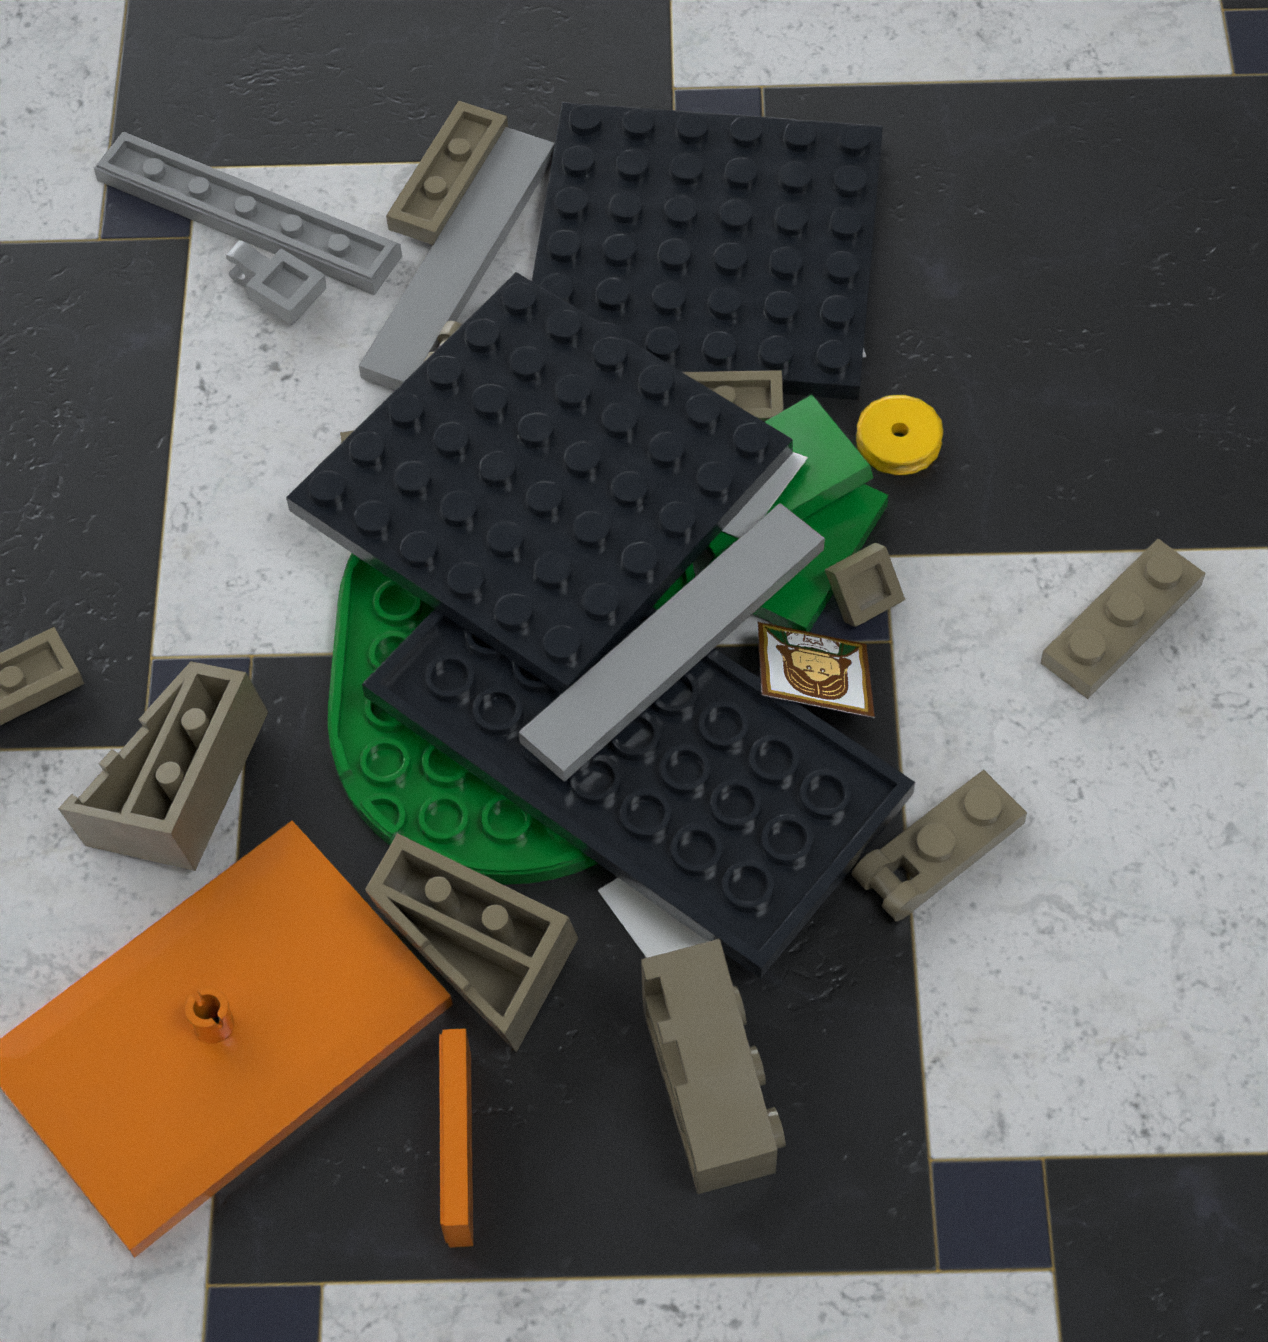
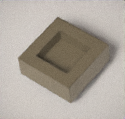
(865, 584)

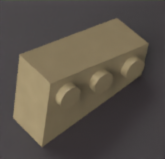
(175, 773)
(475, 932)
(709, 1067)

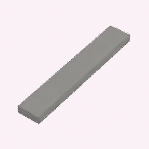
(248, 212)
(458, 257)
(670, 642)

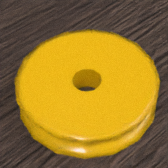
(899, 415)

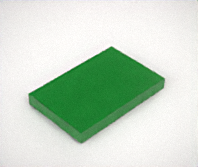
(827, 474)
(845, 527)

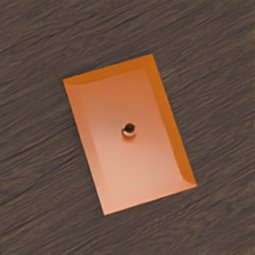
(163, 1103)

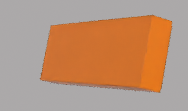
(456, 1138)

